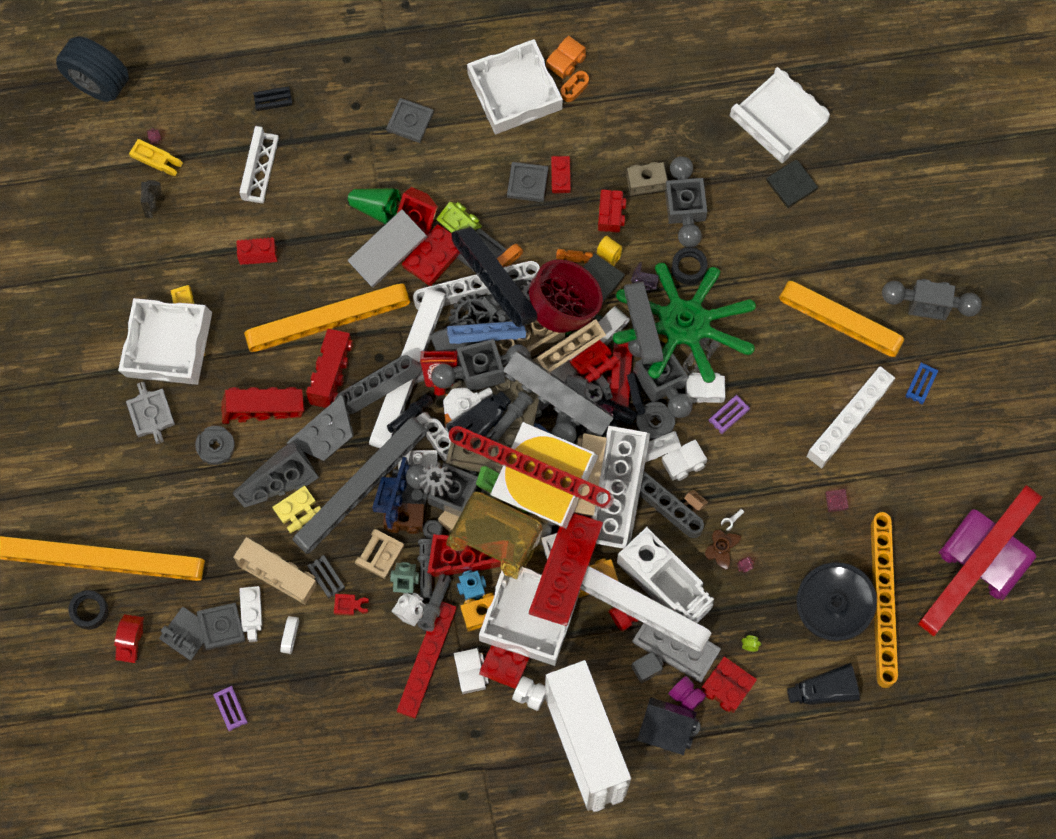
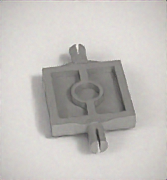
(150, 413)

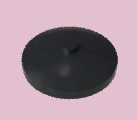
(836, 602)

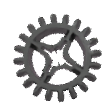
(470, 305)

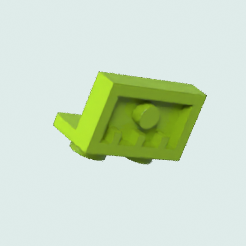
(455, 217)

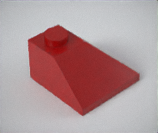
(419, 208)

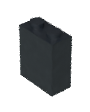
(668, 726)

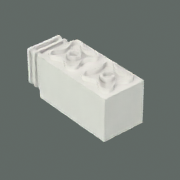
(664, 576)

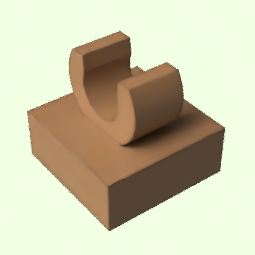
(695, 500)

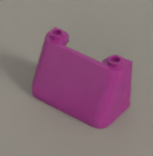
(1006, 567)

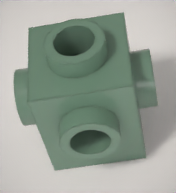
(404, 577)

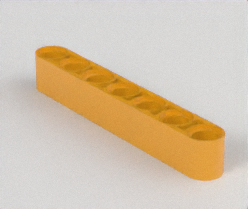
(841, 318)

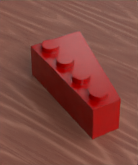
(329, 368)
(261, 404)
(449, 561)

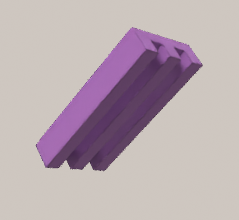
(717, 425)
(236, 724)

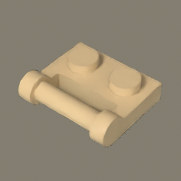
(384, 558)

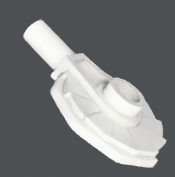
(462, 399)

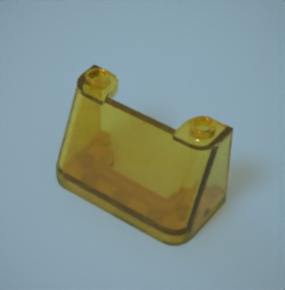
(496, 532)

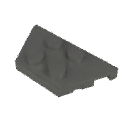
(326, 431)

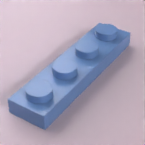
(484, 332)

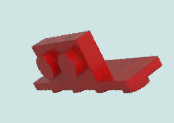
(618, 381)

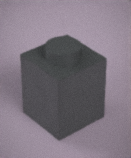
(647, 667)

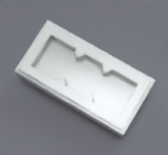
(422, 457)

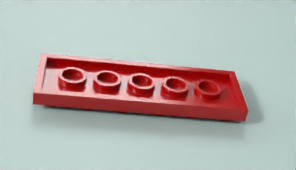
(565, 570)

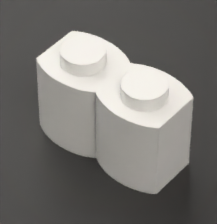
(701, 391)
(684, 460)
(468, 669)

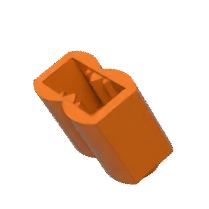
(566, 57)

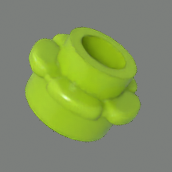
(751, 643)

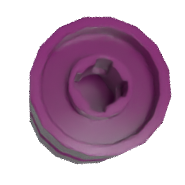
(684, 692)

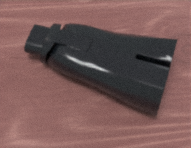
(481, 417)
(828, 687)

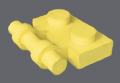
(293, 506)

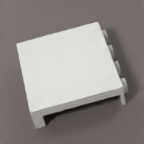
(780, 115)

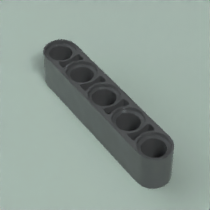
(643, 323)
(380, 383)

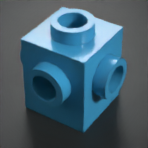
(471, 592)

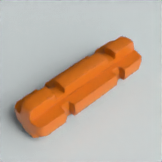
(575, 256)

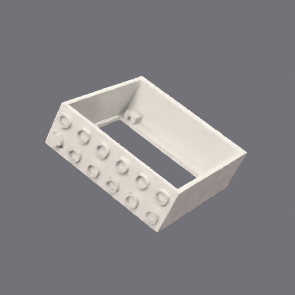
(587, 736)

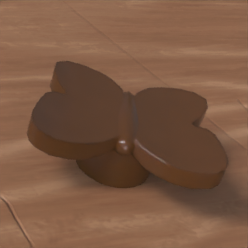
(721, 548)

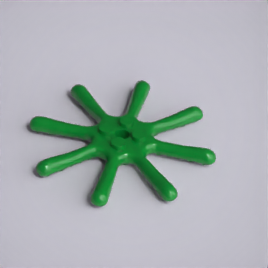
(689, 323)

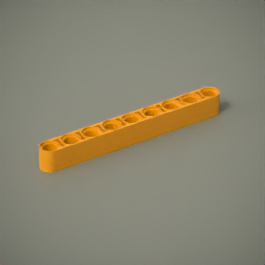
(327, 317)
(887, 609)

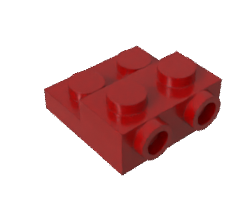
(728, 685)

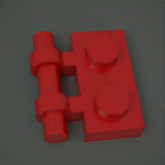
(592, 357)

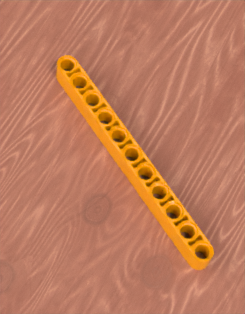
(101, 558)

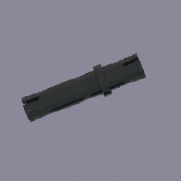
(414, 410)

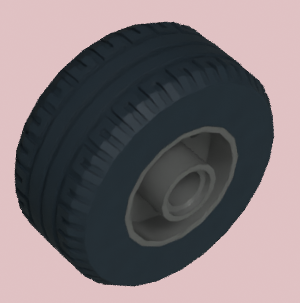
(92, 68)

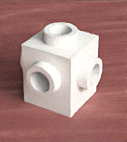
(409, 608)

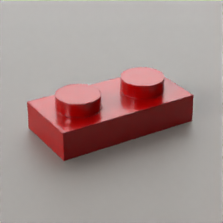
(560, 174)

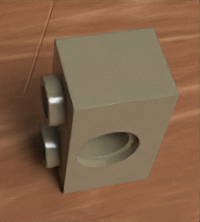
(639, 185)

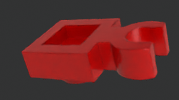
(346, 604)

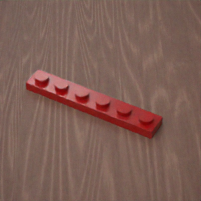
(426, 662)

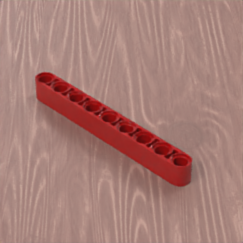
(521, 465)
(980, 560)

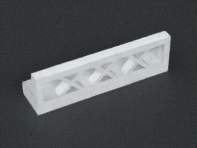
(252, 163)

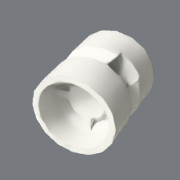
(529, 693)

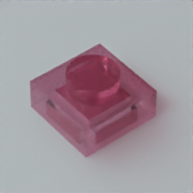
(836, 500)

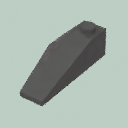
(281, 473)

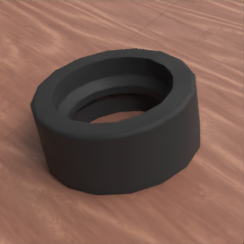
(689, 279)
(77, 599)

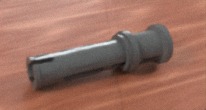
(515, 410)
(423, 559)
(432, 609)

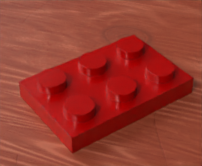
(432, 256)
(504, 666)

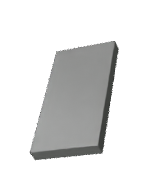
(387, 248)
(677, 654)

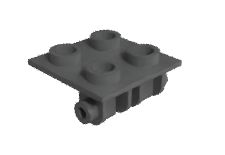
(183, 634)

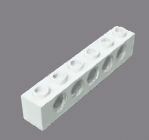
(850, 417)

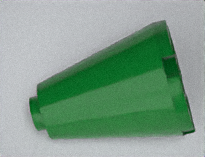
(376, 202)

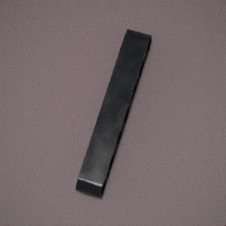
(494, 276)

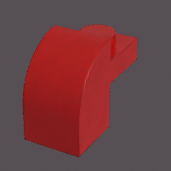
(127, 637)

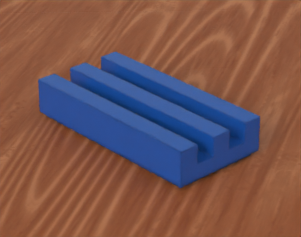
(915, 397)

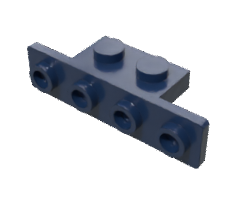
(390, 494)

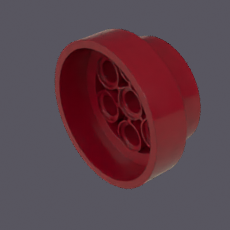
(564, 296)

